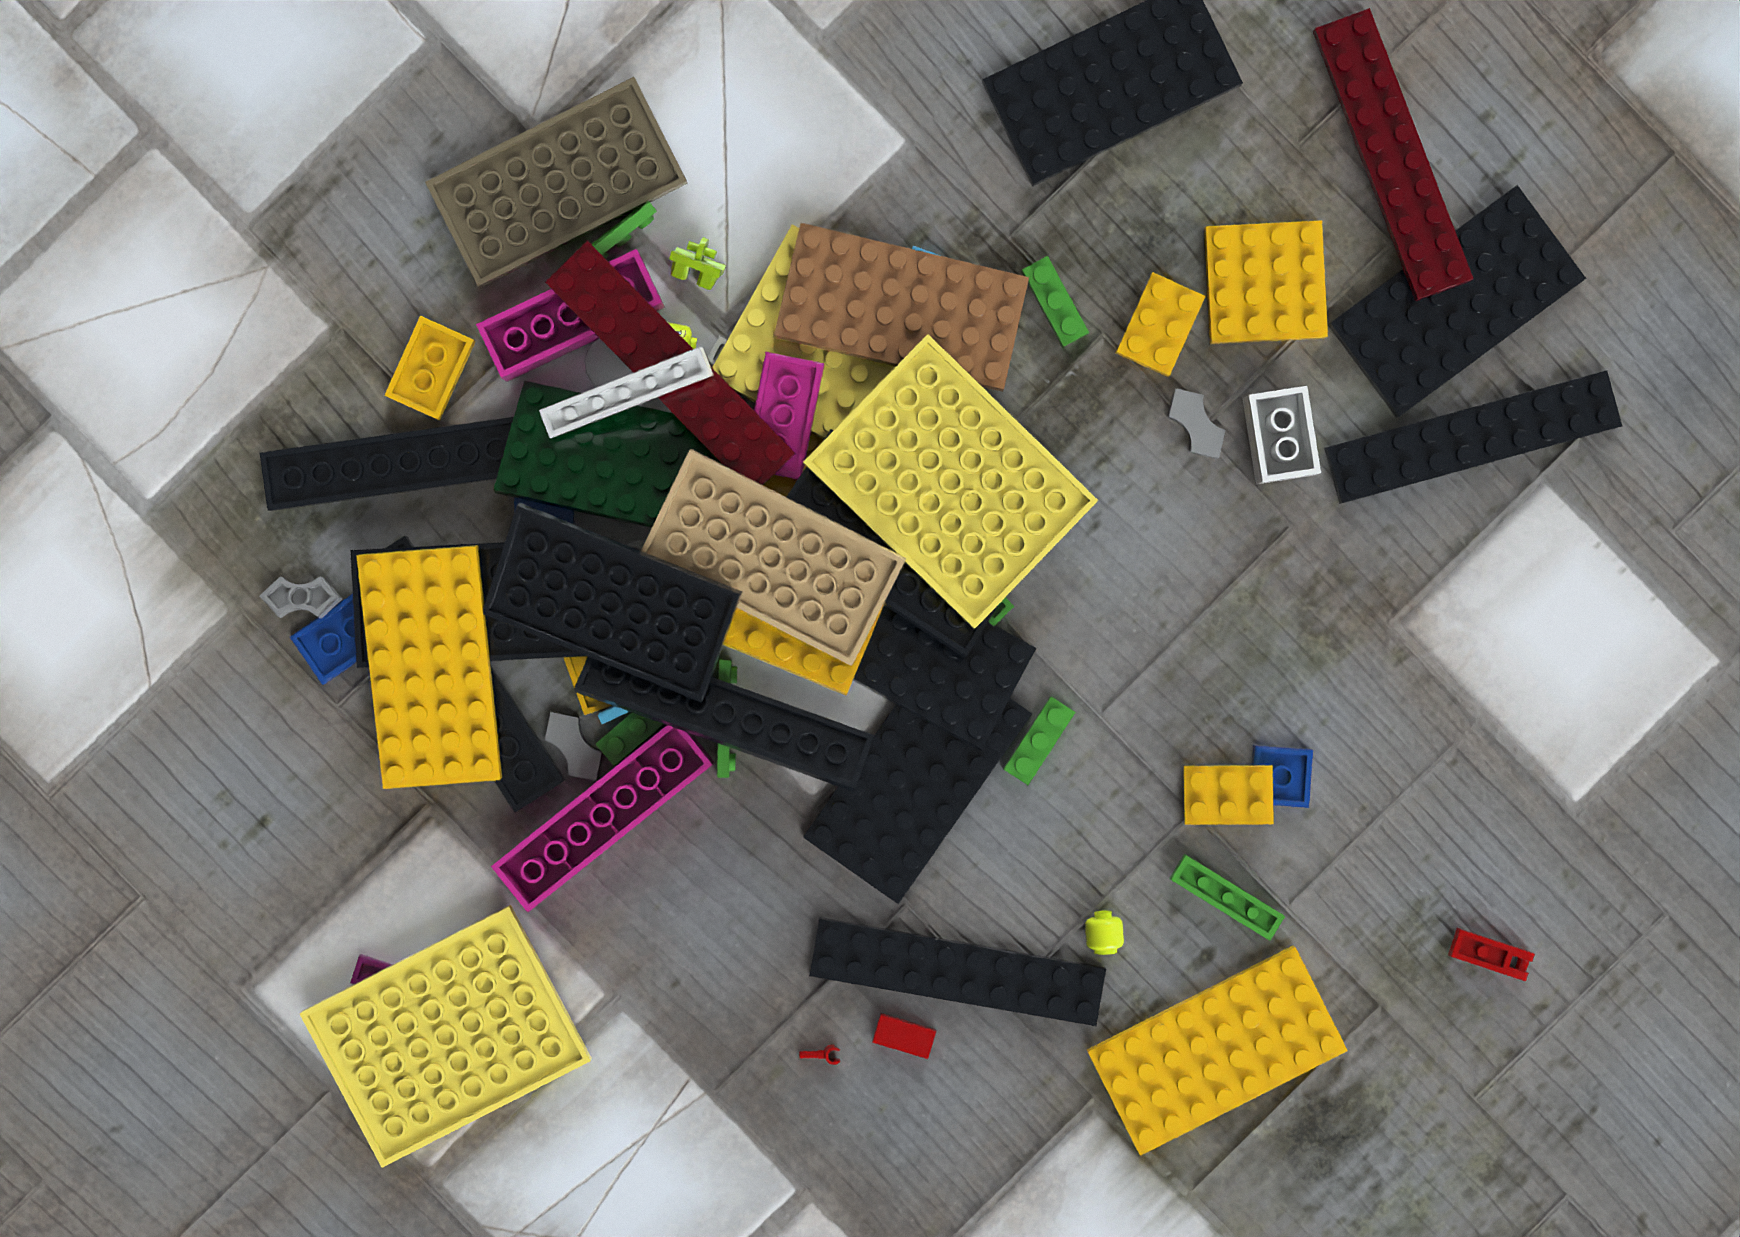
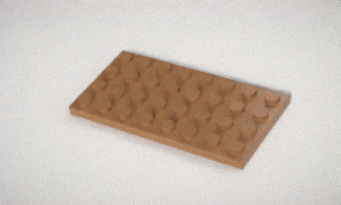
(886, 298)

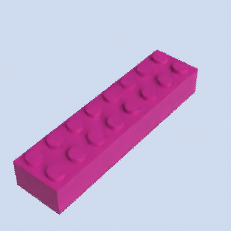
(602, 815)

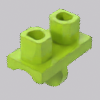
(684, 260)

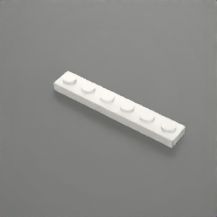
(626, 392)

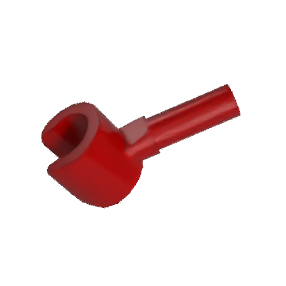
(822, 1054)

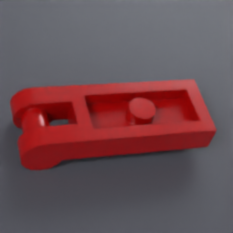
(1490, 954)

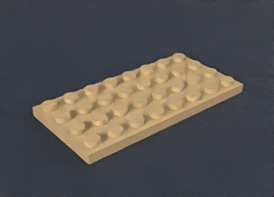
(783, 557)

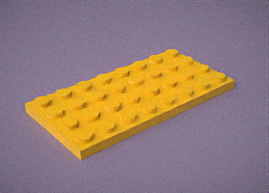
(429, 666)
(1217, 1050)

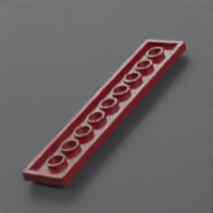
(1392, 154)
(645, 338)

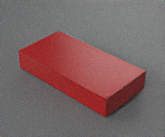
(904, 1036)

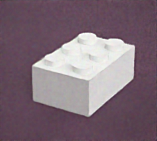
(1281, 435)

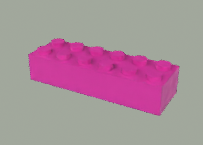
(548, 328)

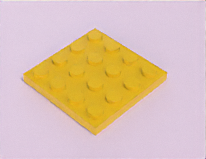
(1265, 282)

